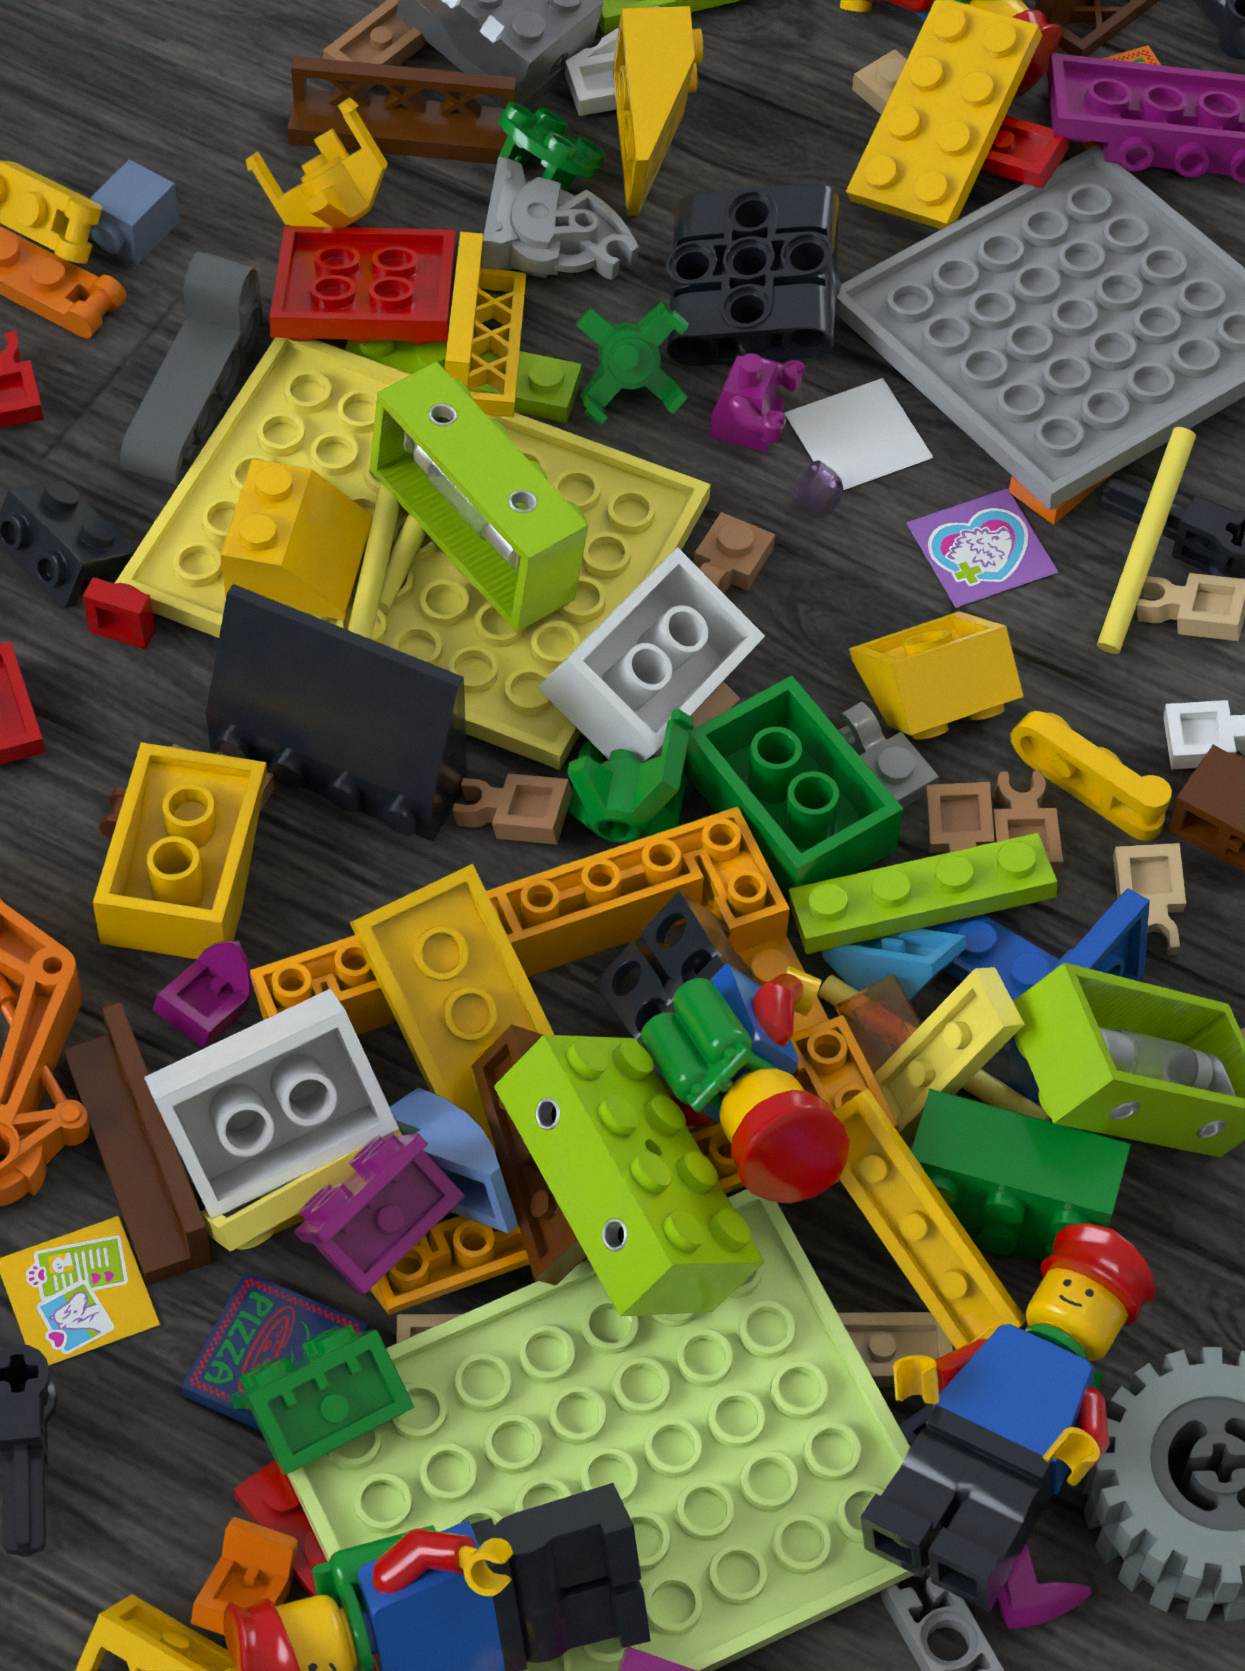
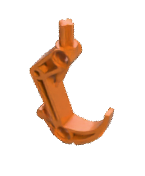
(49, 997)

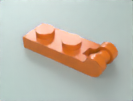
(55, 286)

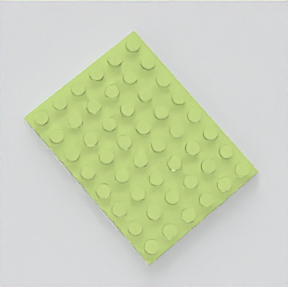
(726, 1431)

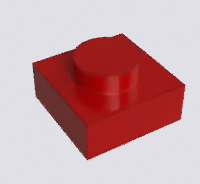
(119, 612)

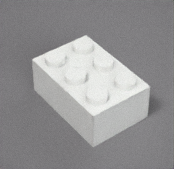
(651, 656)
(271, 1103)

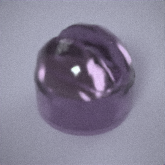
(818, 488)

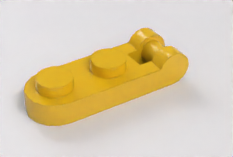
(47, 212)
(1093, 775)

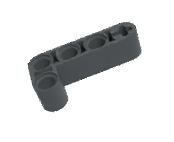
(198, 370)

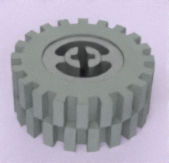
(1175, 1541)

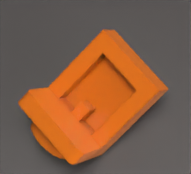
(252, 1567)

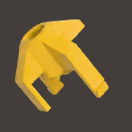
(335, 184)

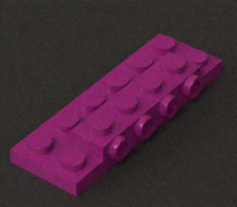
(1151, 114)

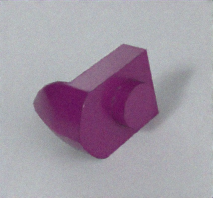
(208, 993)
(1031, 1604)

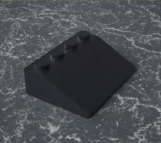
(338, 714)

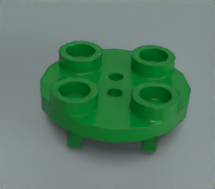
(545, 138)

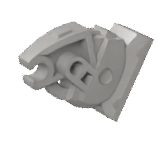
(549, 230)

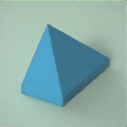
(911, 956)

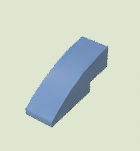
(461, 1153)

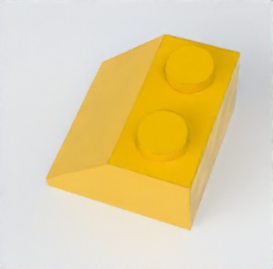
(296, 540)
(939, 673)

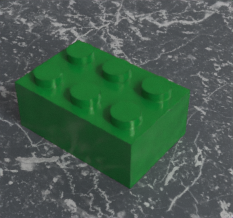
(797, 786)
(1016, 1175)

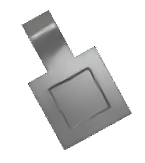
(891, 760)

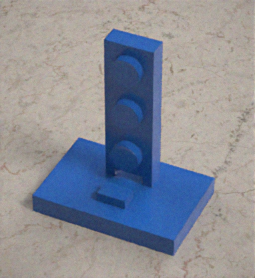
(1111, 946)

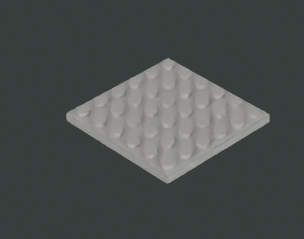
(1062, 325)

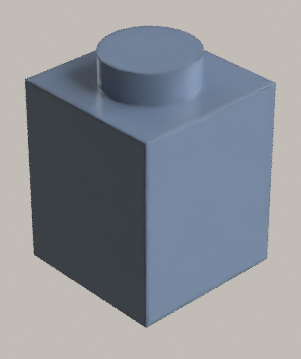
(135, 213)

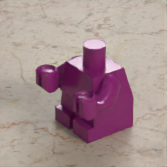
(748, 405)

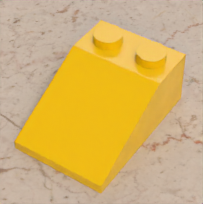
(651, 83)
(180, 852)

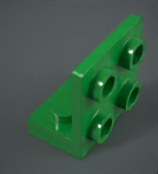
(323, 1398)

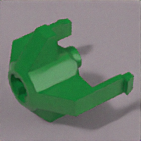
(630, 359)
(627, 796)

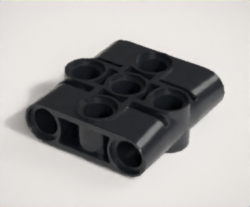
(754, 274)

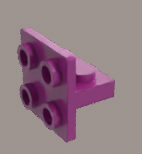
(379, 1209)

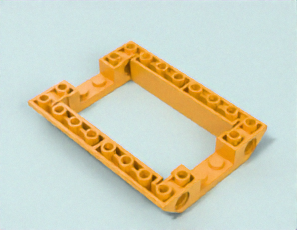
(567, 918)

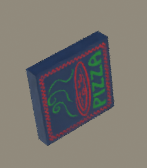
(256, 1326)

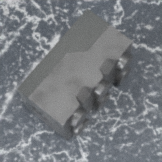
(507, 37)

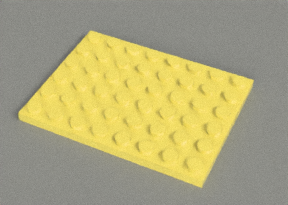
(318, 412)

